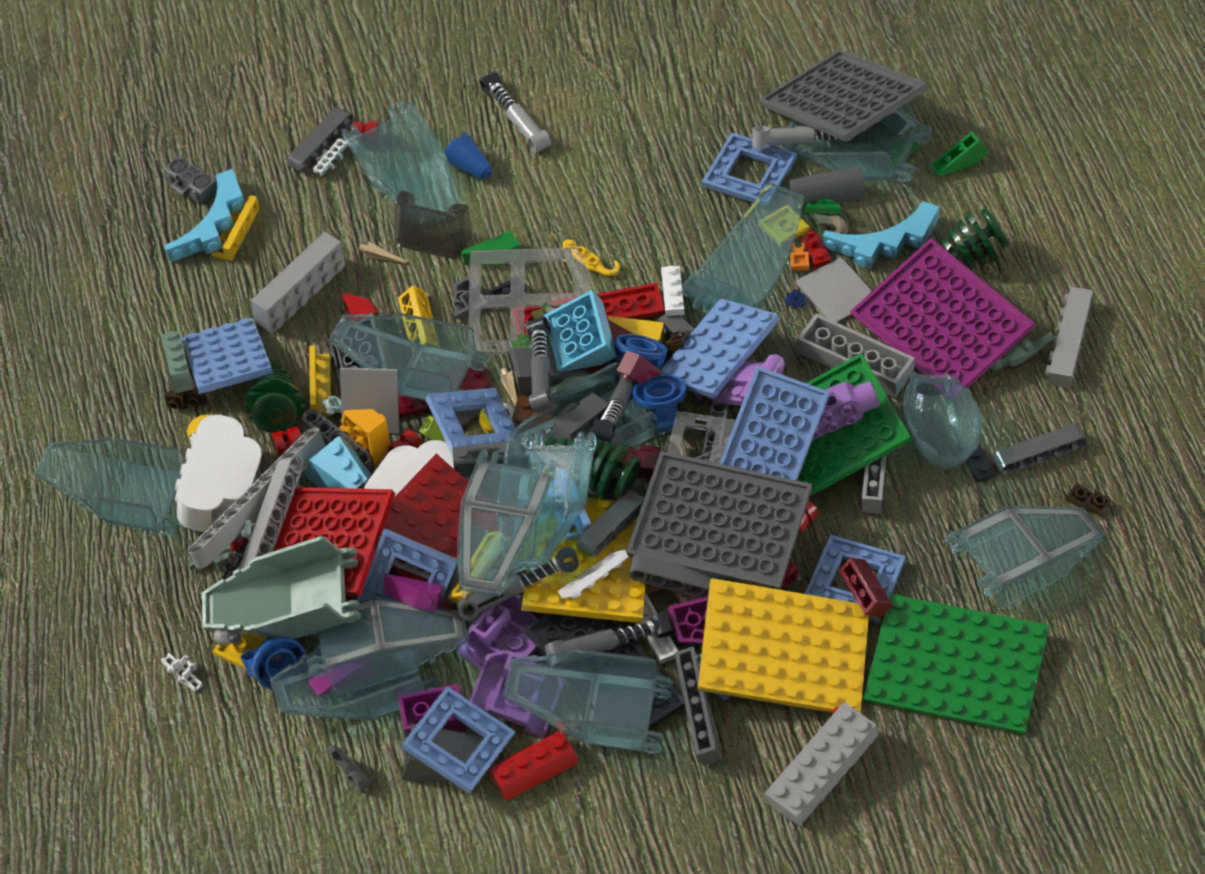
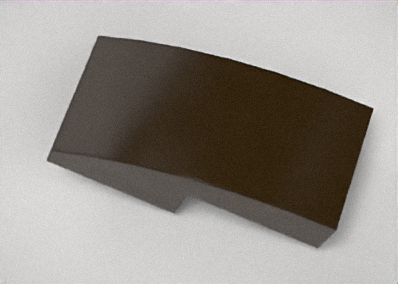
(676, 341)
(181, 399)
(1091, 501)

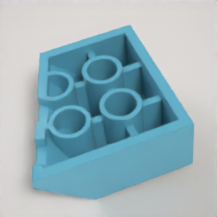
(337, 467)

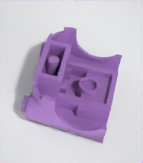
(737, 387)
(499, 630)
(490, 690)

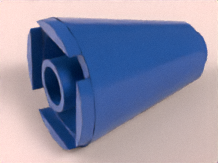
(467, 157)

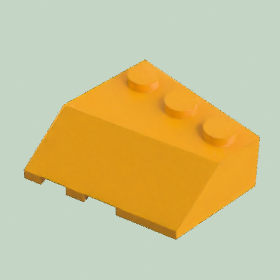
(368, 431)

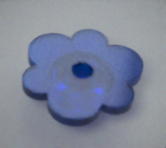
(795, 299)

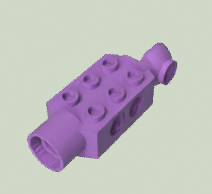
(846, 406)

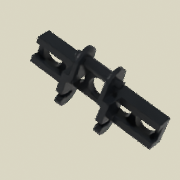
(229, 567)

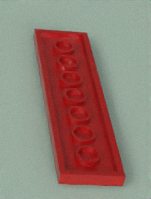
(630, 303)

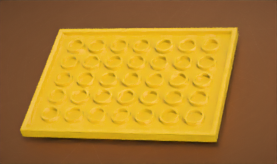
(610, 598)
(783, 647)

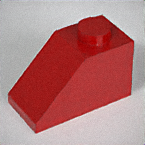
(357, 305)

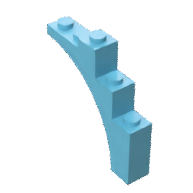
(218, 220)
(889, 242)

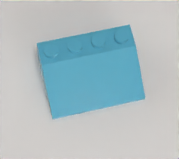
(580, 333)

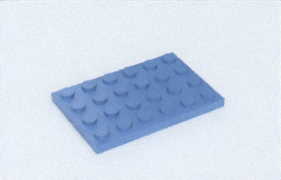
(719, 346)
(226, 355)
(775, 425)

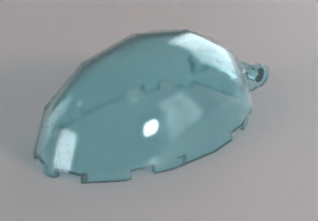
(941, 419)

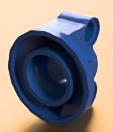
(647, 347)
(661, 396)
(262, 668)

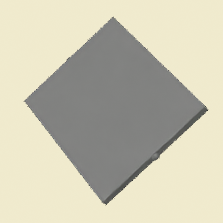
(834, 289)
(371, 390)

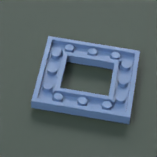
(736, 145)
(445, 404)
(394, 545)
(841, 549)
(462, 774)

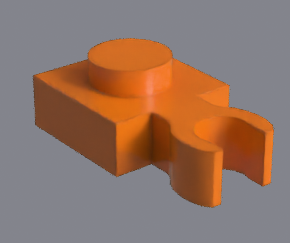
(799, 259)

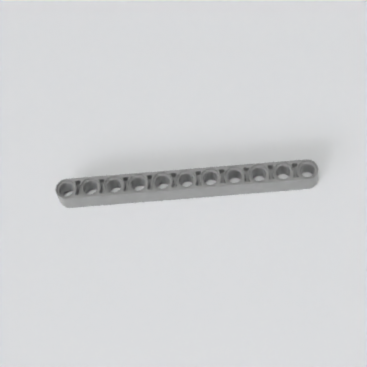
(248, 505)
(268, 522)

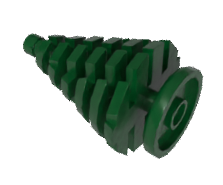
(980, 237)
(274, 400)
(608, 468)

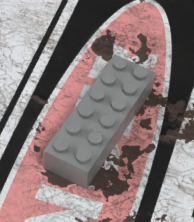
(298, 283)
(834, 344)
(821, 764)

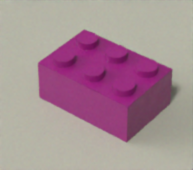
(415, 706)

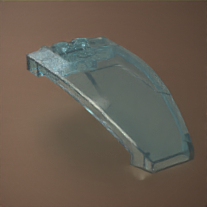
(751, 254)

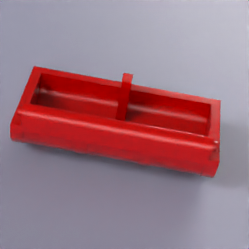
(533, 765)

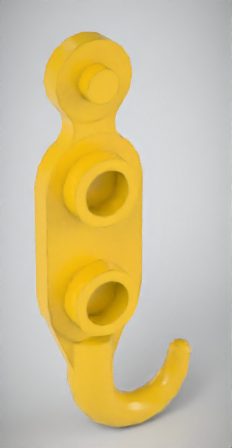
(591, 261)

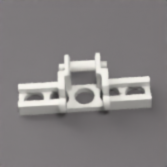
(332, 154)
(171, 668)

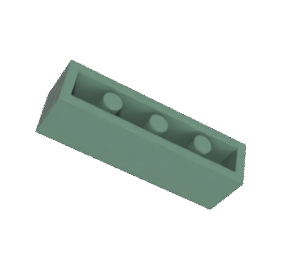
(177, 361)

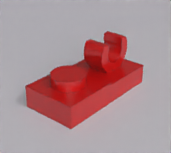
(817, 252)

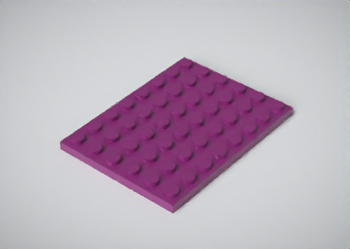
(942, 316)

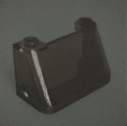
(431, 230)

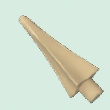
(375, 252)
(508, 382)

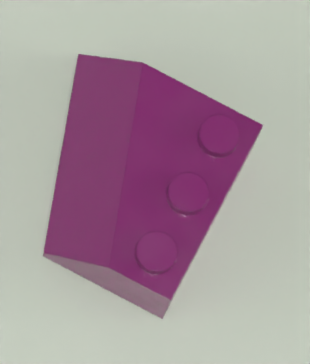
(689, 620)

